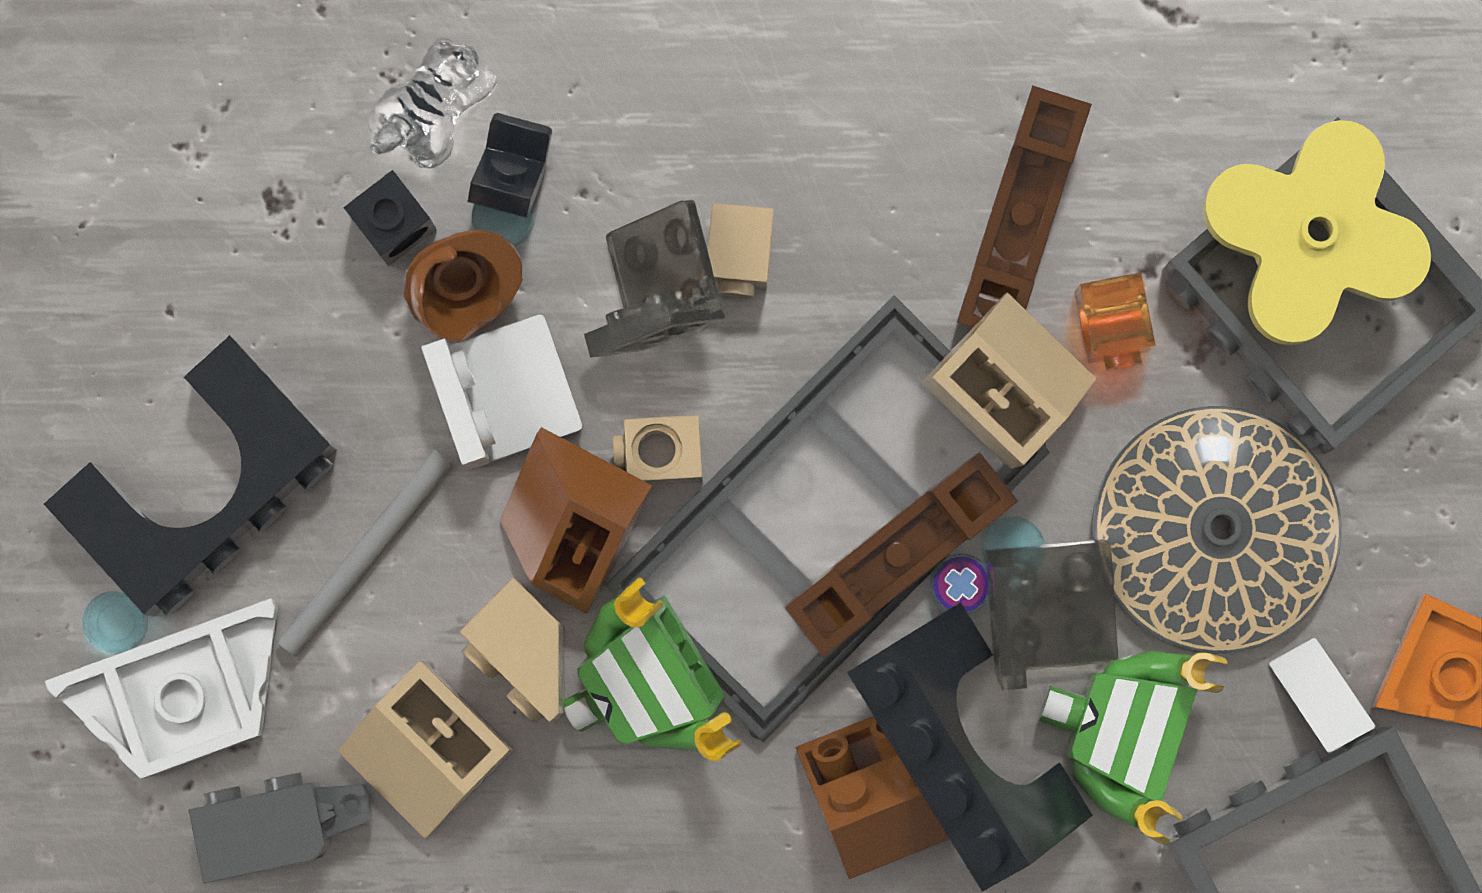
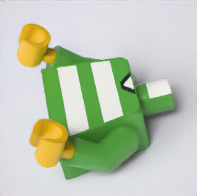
(648, 680)
(1130, 731)

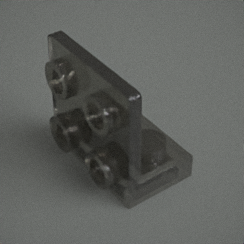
(661, 282)
(1050, 608)

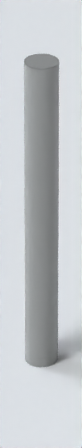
(364, 553)

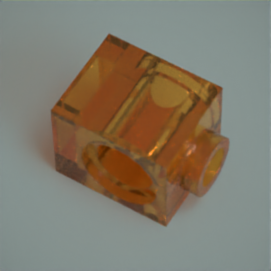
(1115, 321)

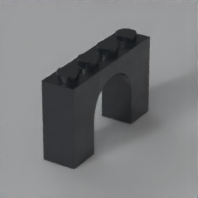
(160, 562)
(914, 700)

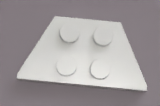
(178, 692)

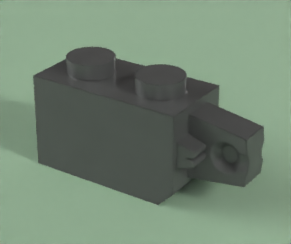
(274, 827)

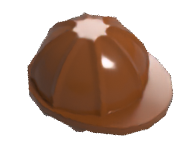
(462, 283)

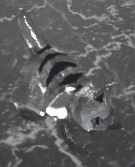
(424, 109)

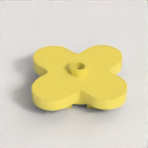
(1301, 277)

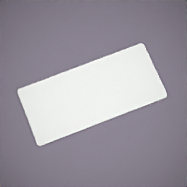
(1322, 695)

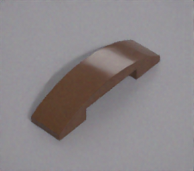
(1025, 202)
(899, 553)

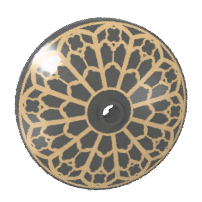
(1170, 566)

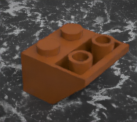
(570, 518)
(868, 798)

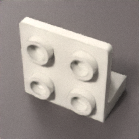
(502, 390)

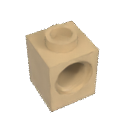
(740, 248)
(681, 430)

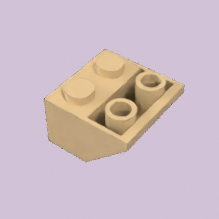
(1010, 382)
(524, 645)
(424, 748)

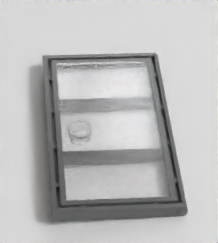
(795, 502)

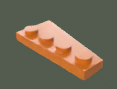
(1436, 666)

